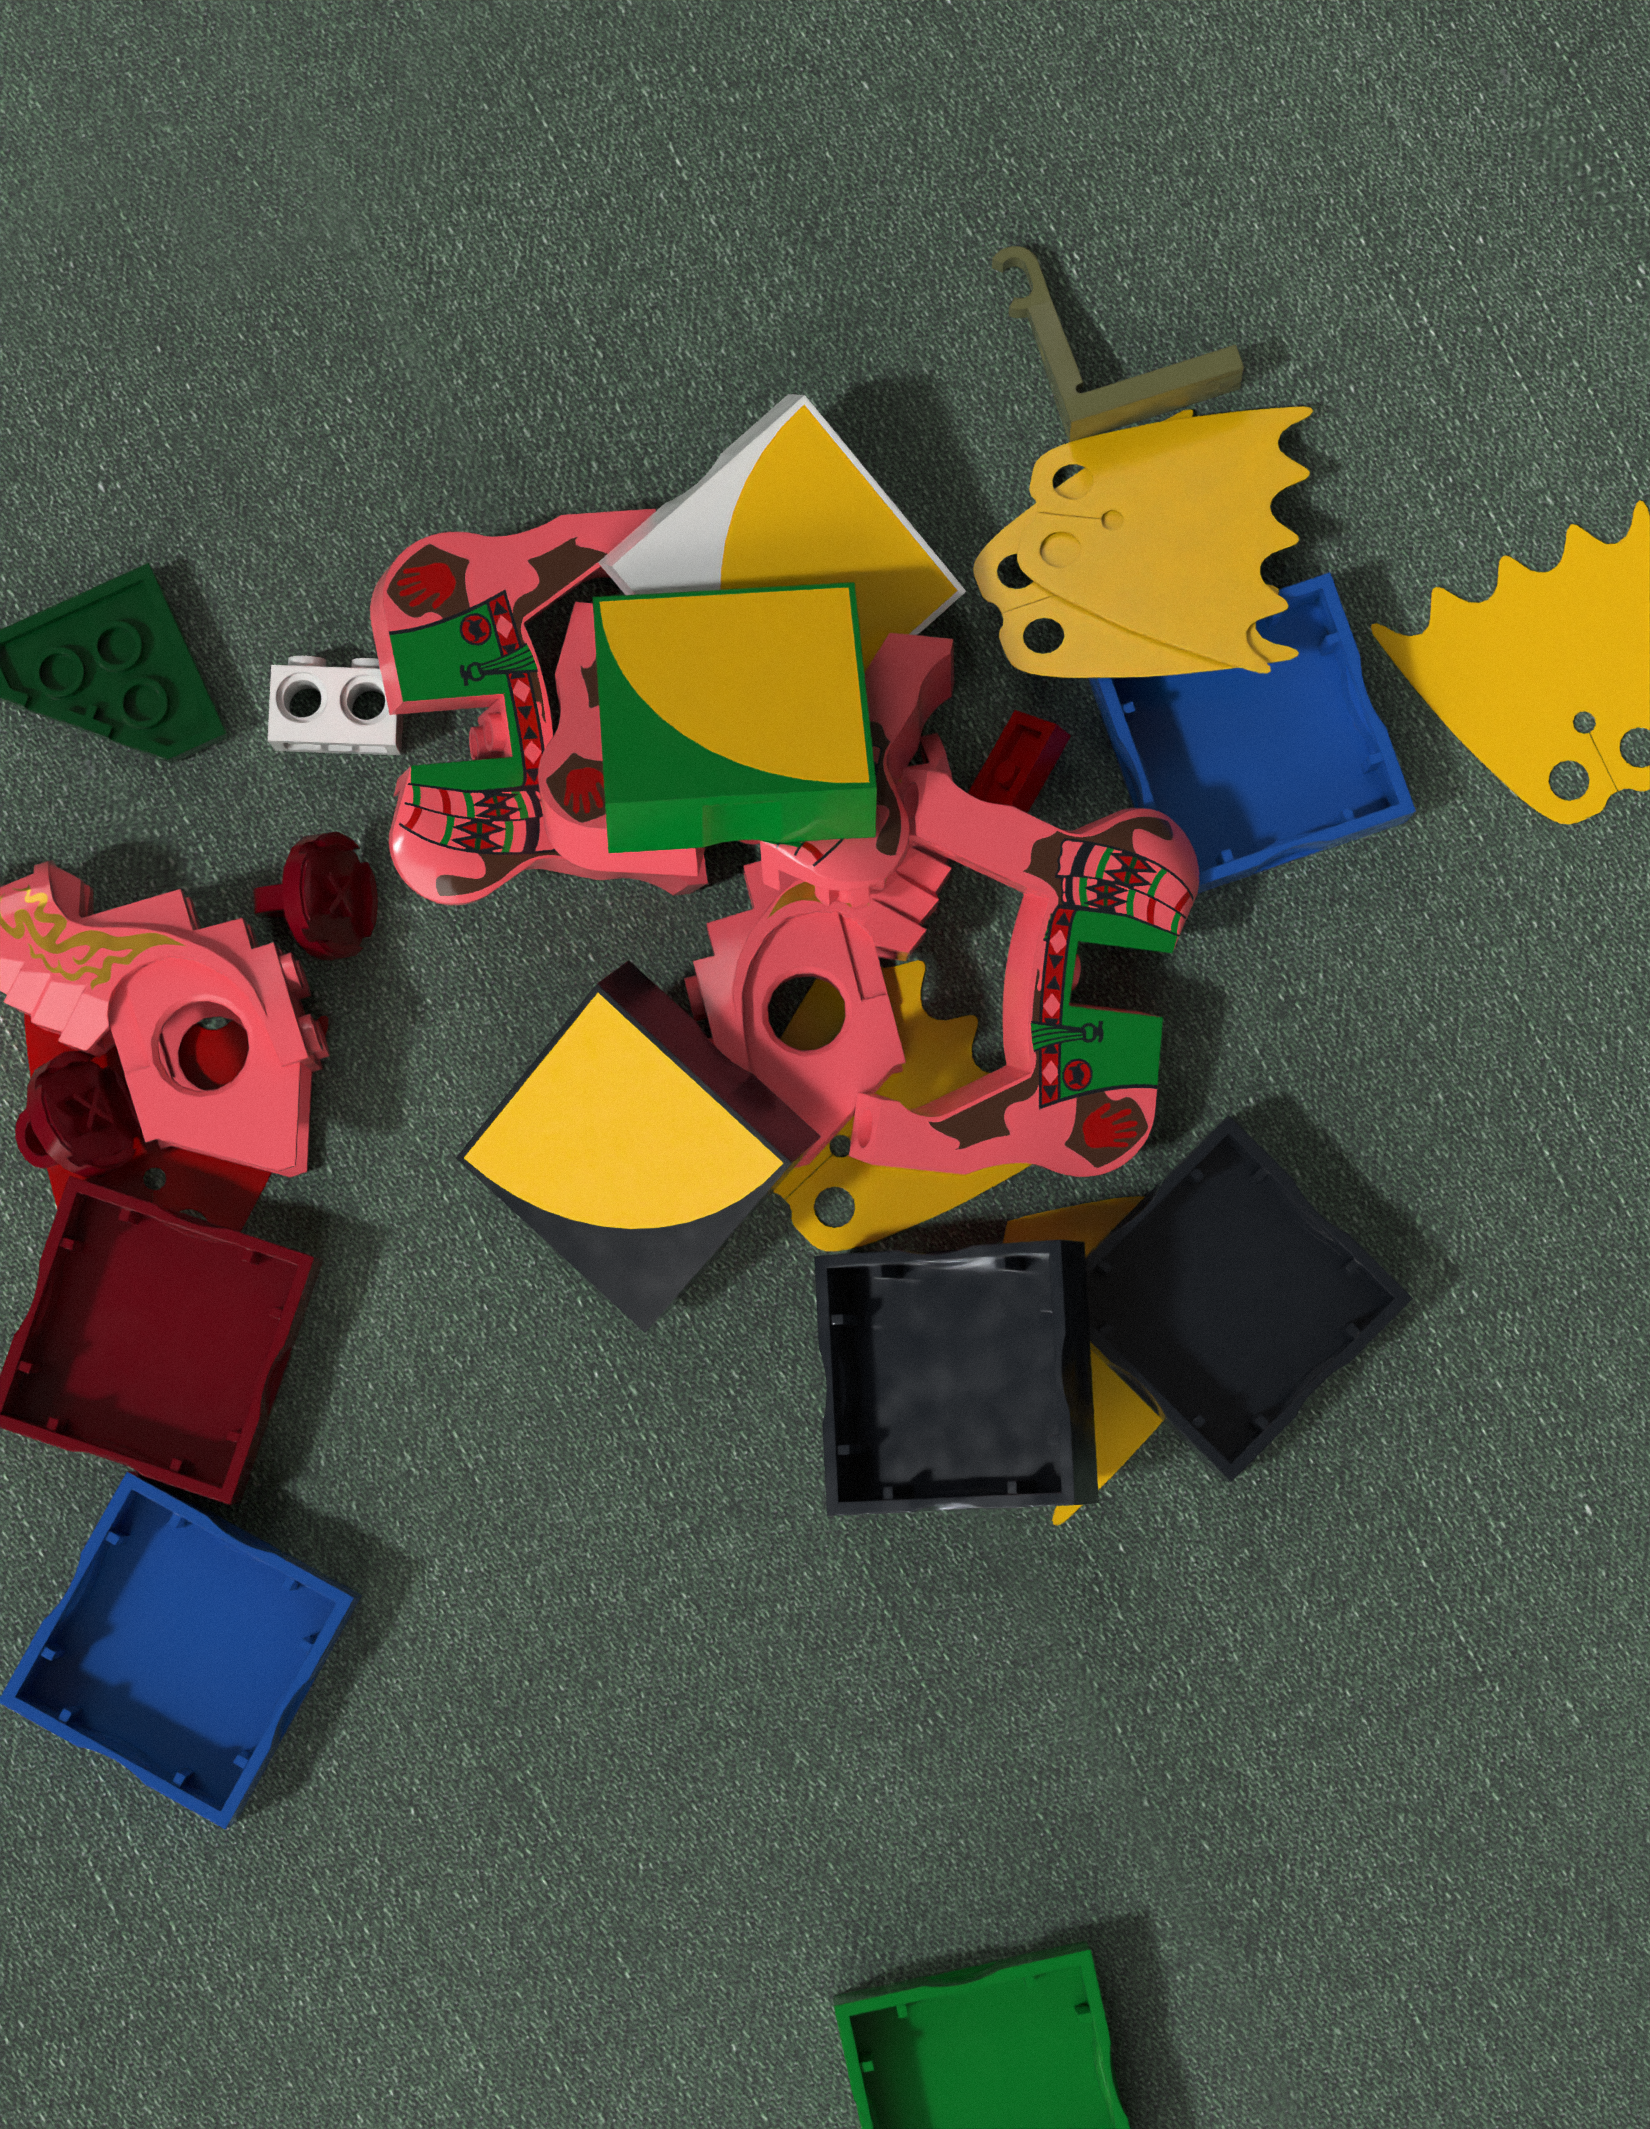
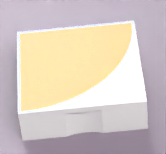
(790, 512)

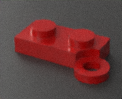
(1020, 762)

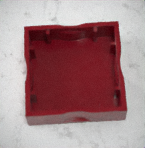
(155, 1340)

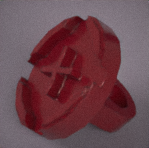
(323, 896)
(77, 1117)

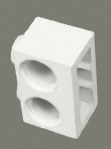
(333, 725)

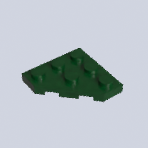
(113, 669)

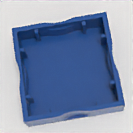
(1262, 760)
(180, 1648)

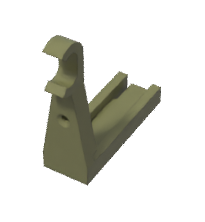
(1122, 401)

